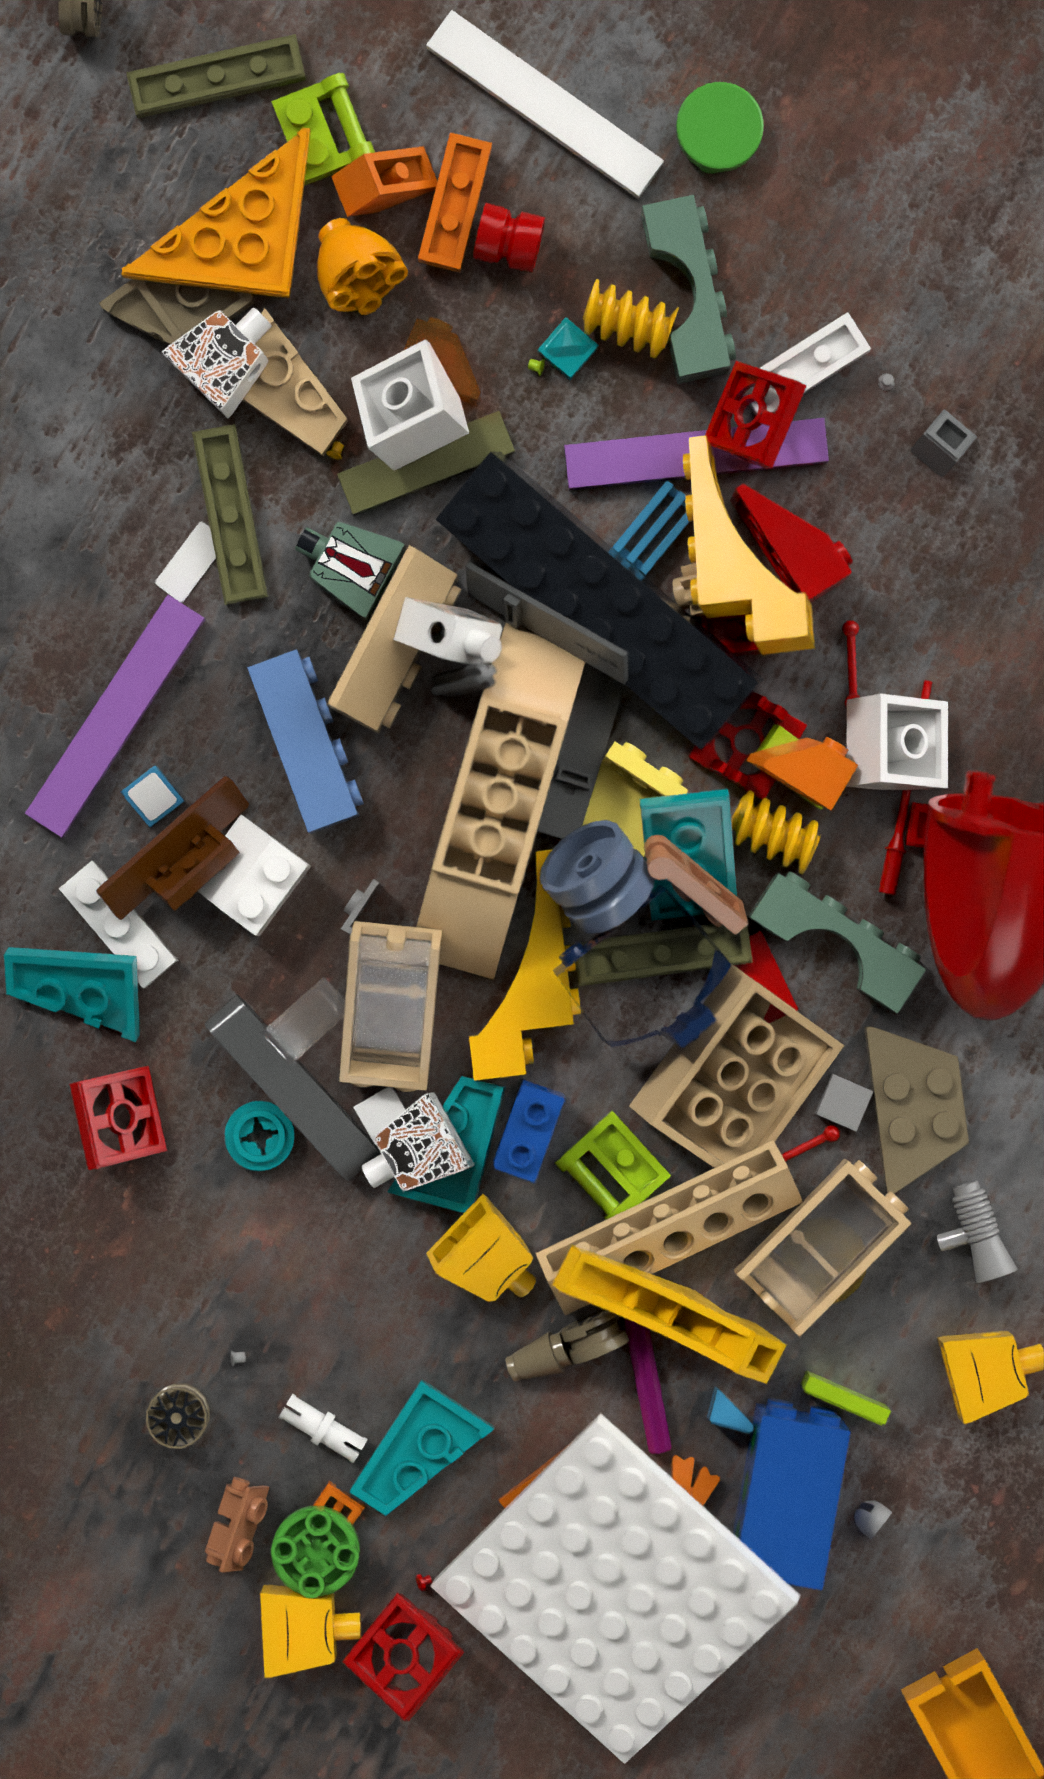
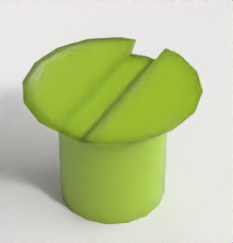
(536, 365)

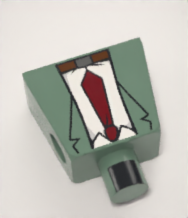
(352, 565)

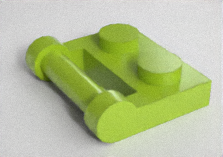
(303, 111)
(622, 1157)

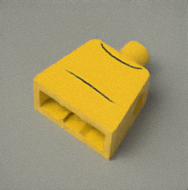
(483, 1254)
(987, 1371)
(302, 1630)

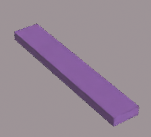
(662, 456)
(115, 716)

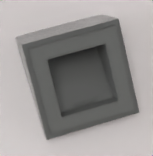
(943, 443)

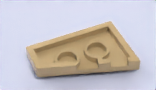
(293, 395)

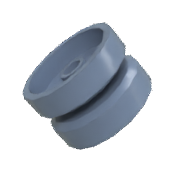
(597, 877)

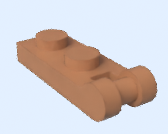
(694, 883)

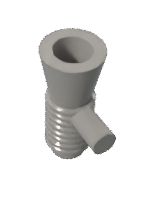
(980, 1231)

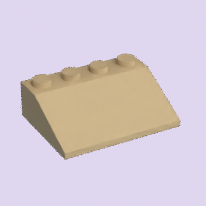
(739, 1076)

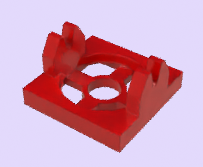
(739, 382)
(759, 782)
(151, 1136)
(446, 1652)

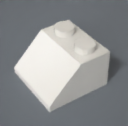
(408, 406)
(898, 742)
(257, 879)

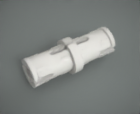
(322, 1428)

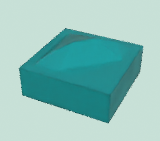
(568, 348)

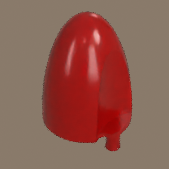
(985, 897)

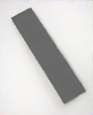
(547, 623)
(580, 753)

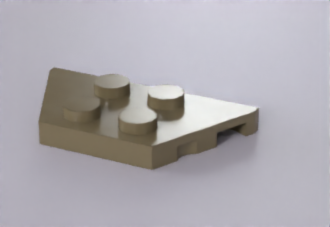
(171, 309)
(915, 1106)

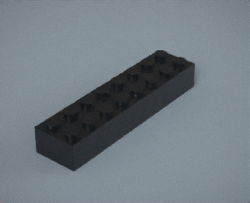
(576, 573)

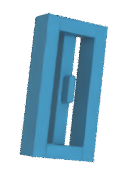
(632, 557)

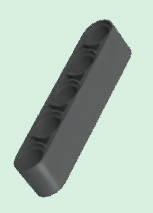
(292, 1089)

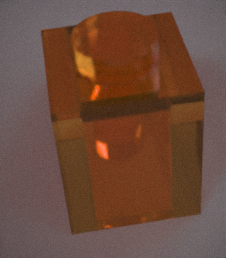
(451, 355)

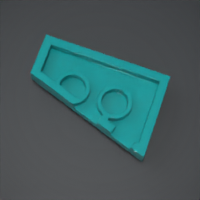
(80, 983)
(474, 1114)
(418, 1445)

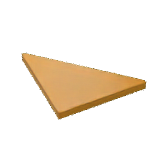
(241, 235)

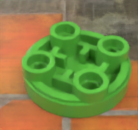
(719, 127)
(315, 1551)

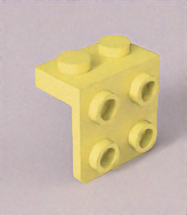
(620, 786)

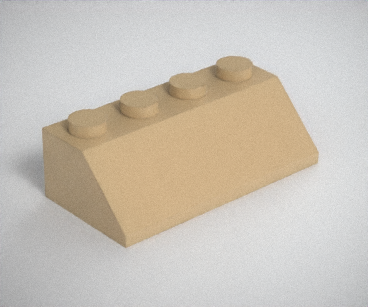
(379, 662)

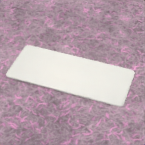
(188, 563)

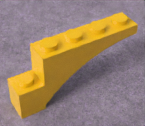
(729, 574)
(534, 998)
(671, 1311)

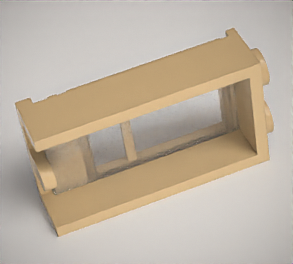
(390, 1006)
(824, 1245)

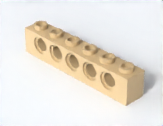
(684, 1218)

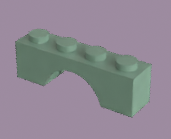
(675, 236)
(883, 971)

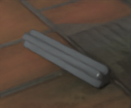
(463, 680)

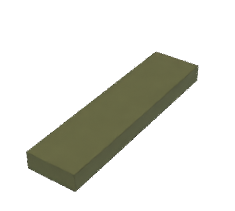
(216, 76)
(377, 484)
(230, 514)
(660, 953)

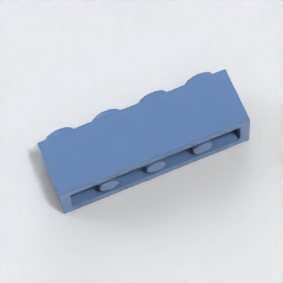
(304, 741)

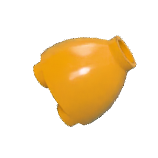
(356, 267)

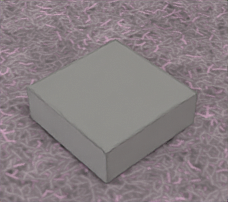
(844, 1102)

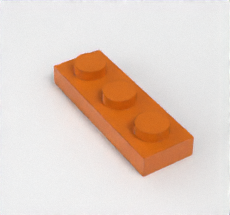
(455, 202)

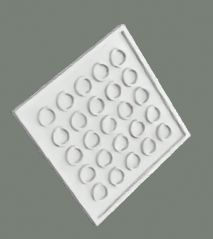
(614, 1589)

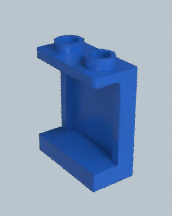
(528, 1130)

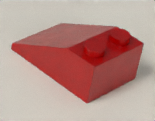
(795, 549)

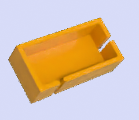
(972, 1723)

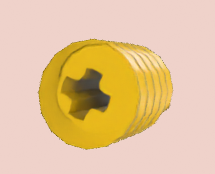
(628, 319)
(775, 831)

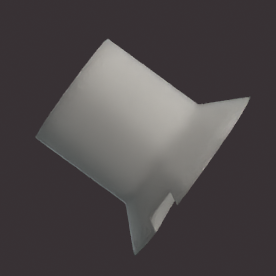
(886, 382)
(237, 1357)

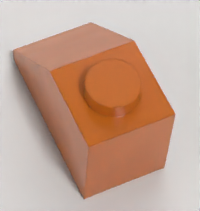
(384, 180)
(808, 768)

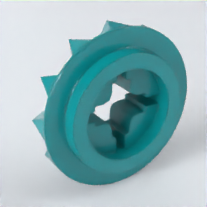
(248, 1153)

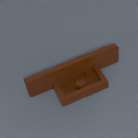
(181, 855)

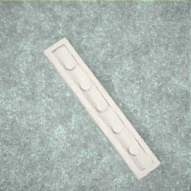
(544, 104)

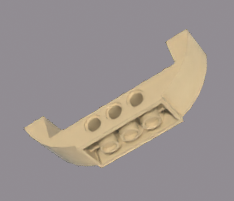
(499, 800)

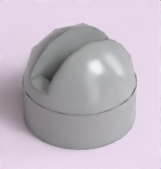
(871, 1517)

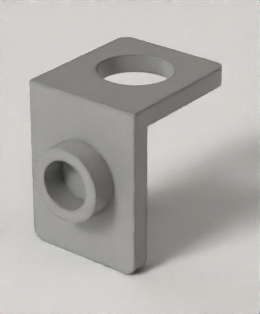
(357, 904)

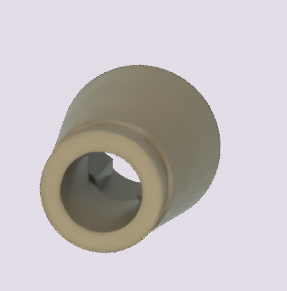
(540, 1358)

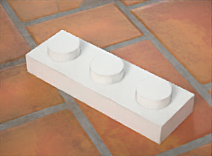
(816, 357)
(124, 936)

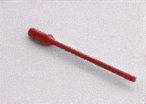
(895, 848)

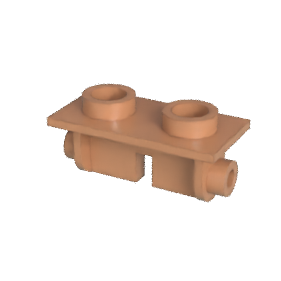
(232, 1545)

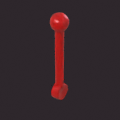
(851, 629)
(830, 1134)

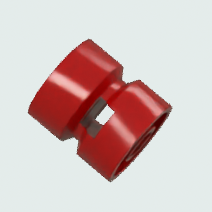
(509, 237)

